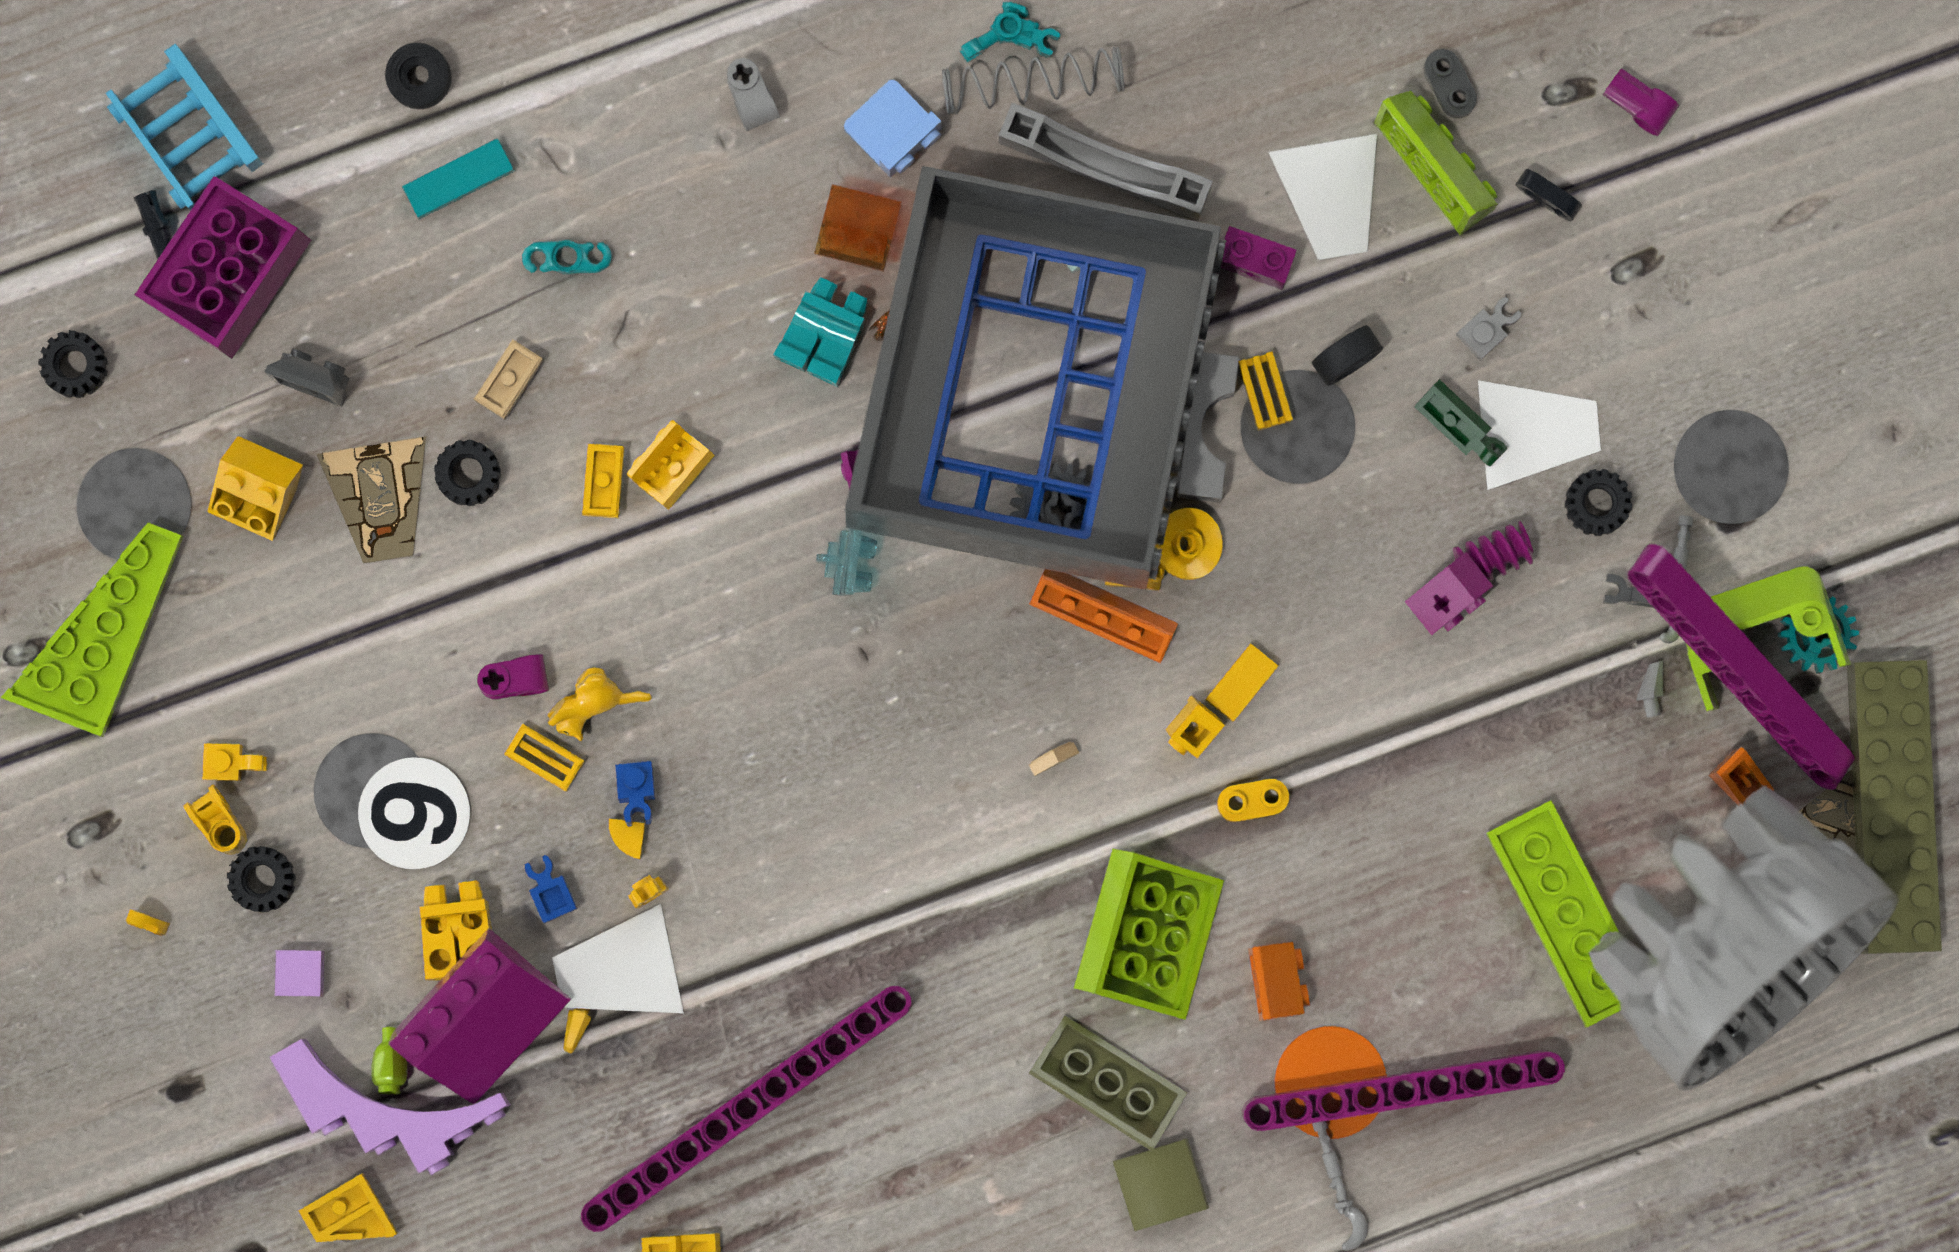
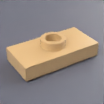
(508, 379)

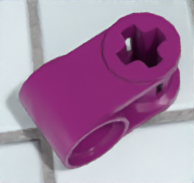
(521, 677)

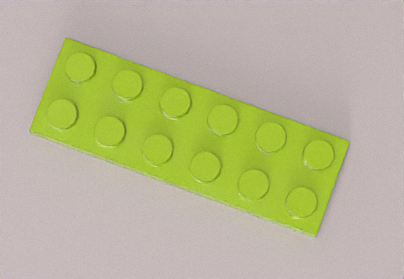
(1559, 903)

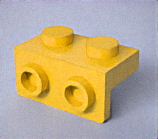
(670, 464)

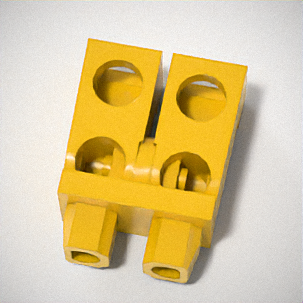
(451, 922)

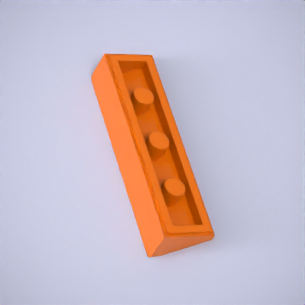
(1104, 614)

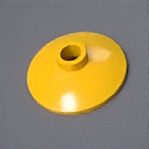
(1203, 542)

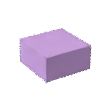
(299, 973)

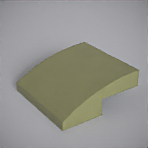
(1161, 1184)

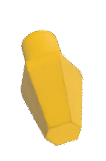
(576, 1025)

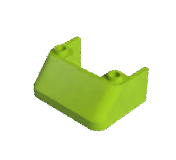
(1790, 592)

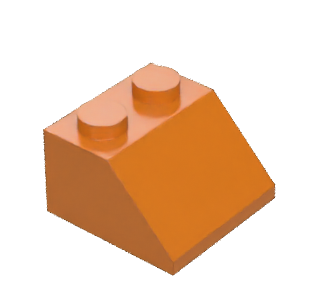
(1277, 980)

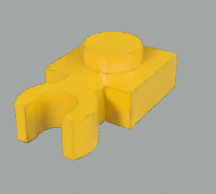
(646, 891)

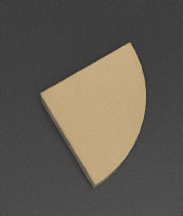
(1053, 758)

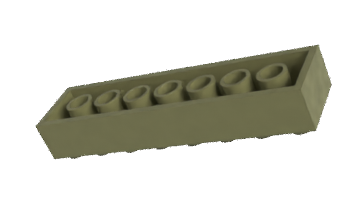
(1896, 797)

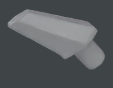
(1652, 688)

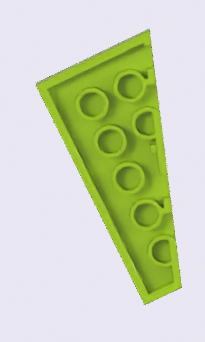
(93, 650)

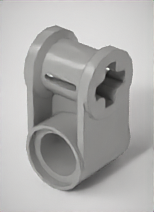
(751, 99)

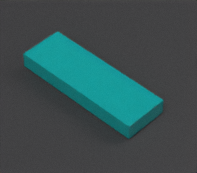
(458, 178)

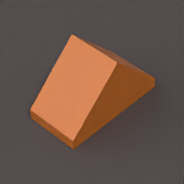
(1739, 776)

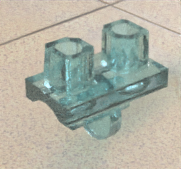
(843, 559)

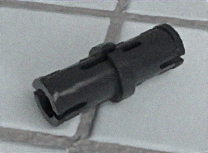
(155, 224)

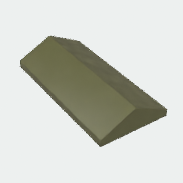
(1108, 1083)

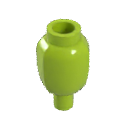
(388, 1066)

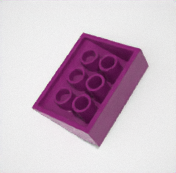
(223, 267)
(478, 1018)

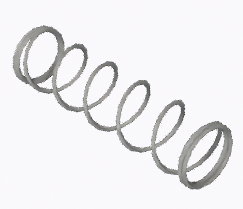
(1116, 67)

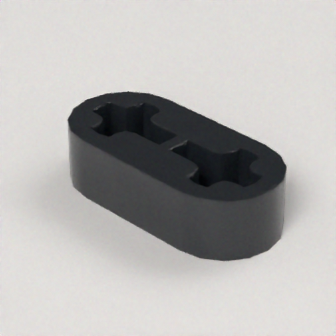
(1548, 195)

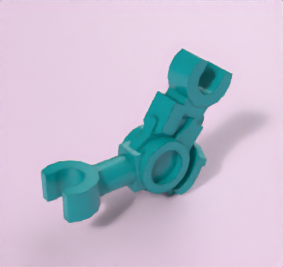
(1010, 28)

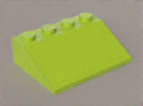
(1435, 161)
(1148, 933)

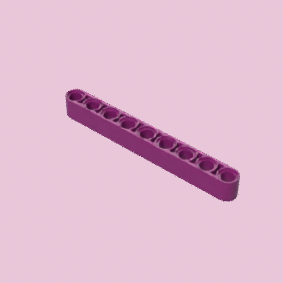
(1740, 666)
(1420, 1095)

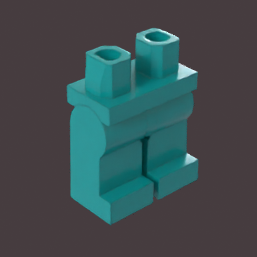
(824, 321)

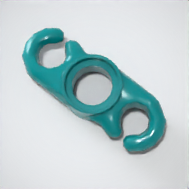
(582, 264)

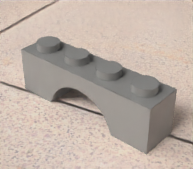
(1200, 471)

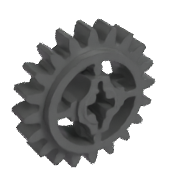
(1073, 509)

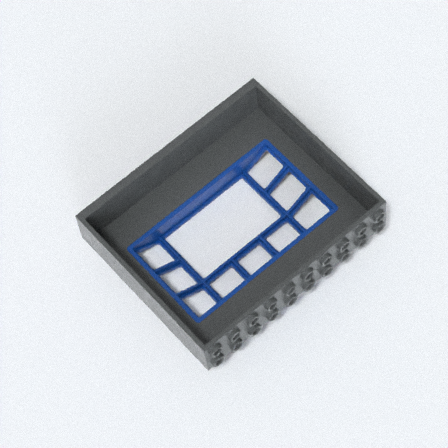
(1152, 382)

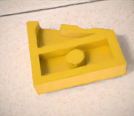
(348, 1214)

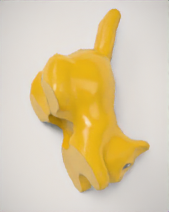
(593, 696)

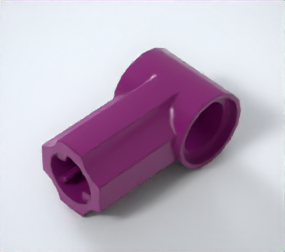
(1648, 106)

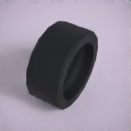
(1347, 355)

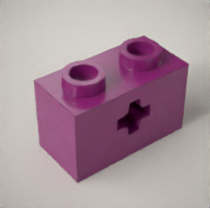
(1257, 257)
(1448, 594)

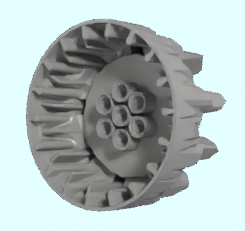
(1751, 949)

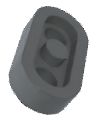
(1450, 82)

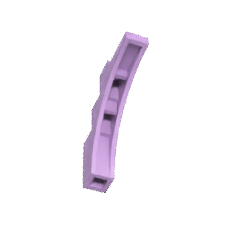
(327, 1099)

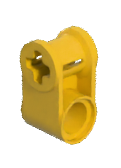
(213, 815)

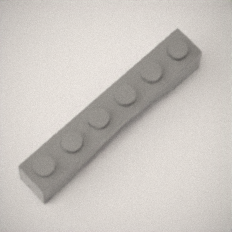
(1142, 178)

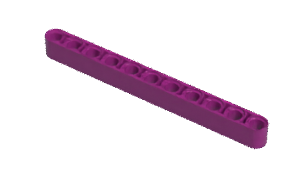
(735, 1123)

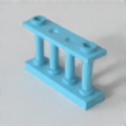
(197, 97)

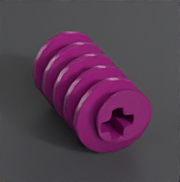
(1499, 552)

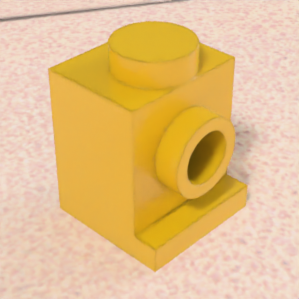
(1206, 728)

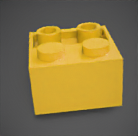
(254, 487)

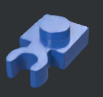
(635, 787)
(551, 895)

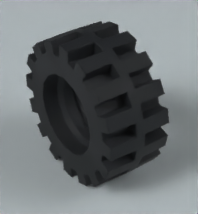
(447, 462)

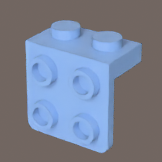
(893, 128)

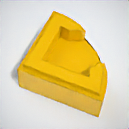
(628, 838)
(147, 922)

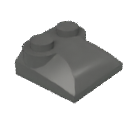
(300, 374)

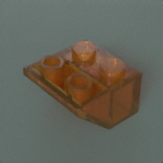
(858, 228)

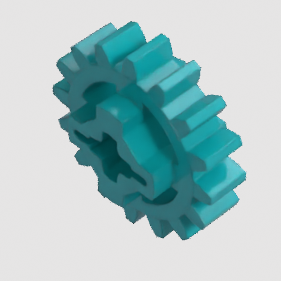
(1813, 648)

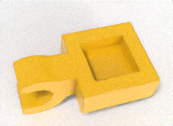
(226, 762)

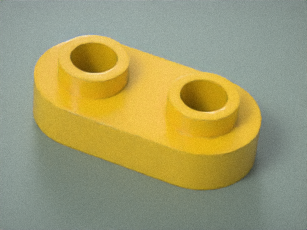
(1253, 800)

